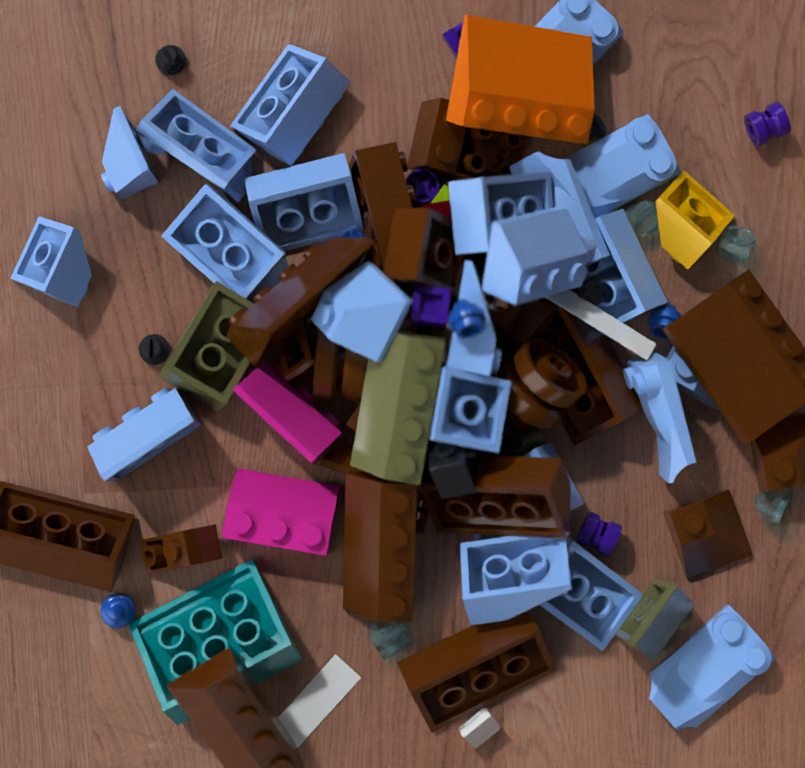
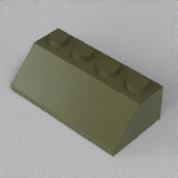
(398, 408)

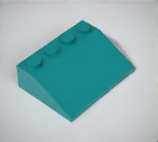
(218, 615)

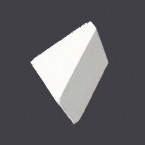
(479, 728)

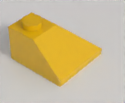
(689, 219)

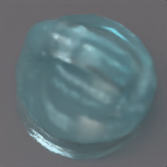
(643, 217)
(736, 243)
(777, 508)

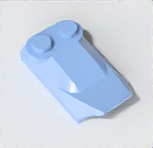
(587, 19)
(198, 142)
(624, 165)
(568, 194)
(226, 244)
(662, 405)
(708, 669)

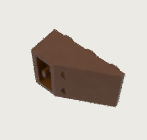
(458, 150)

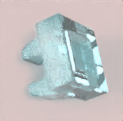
(390, 638)

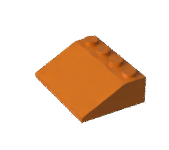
(523, 80)

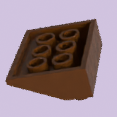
(295, 297)
(743, 356)

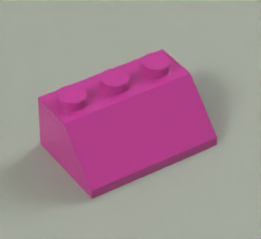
(290, 411)
(281, 512)

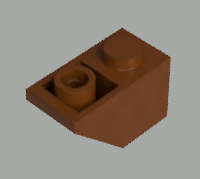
(181, 549)

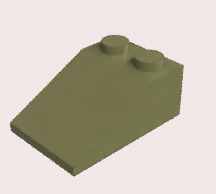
(204, 359)
(656, 619)

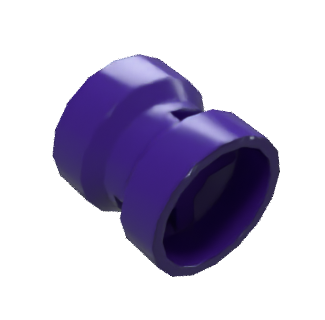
(767, 124)
(425, 183)
(592, 528)

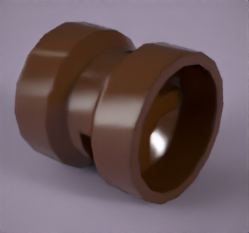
(501, 317)

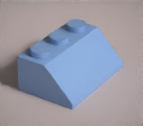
(291, 103)
(305, 202)
(534, 256)
(626, 273)
(142, 434)

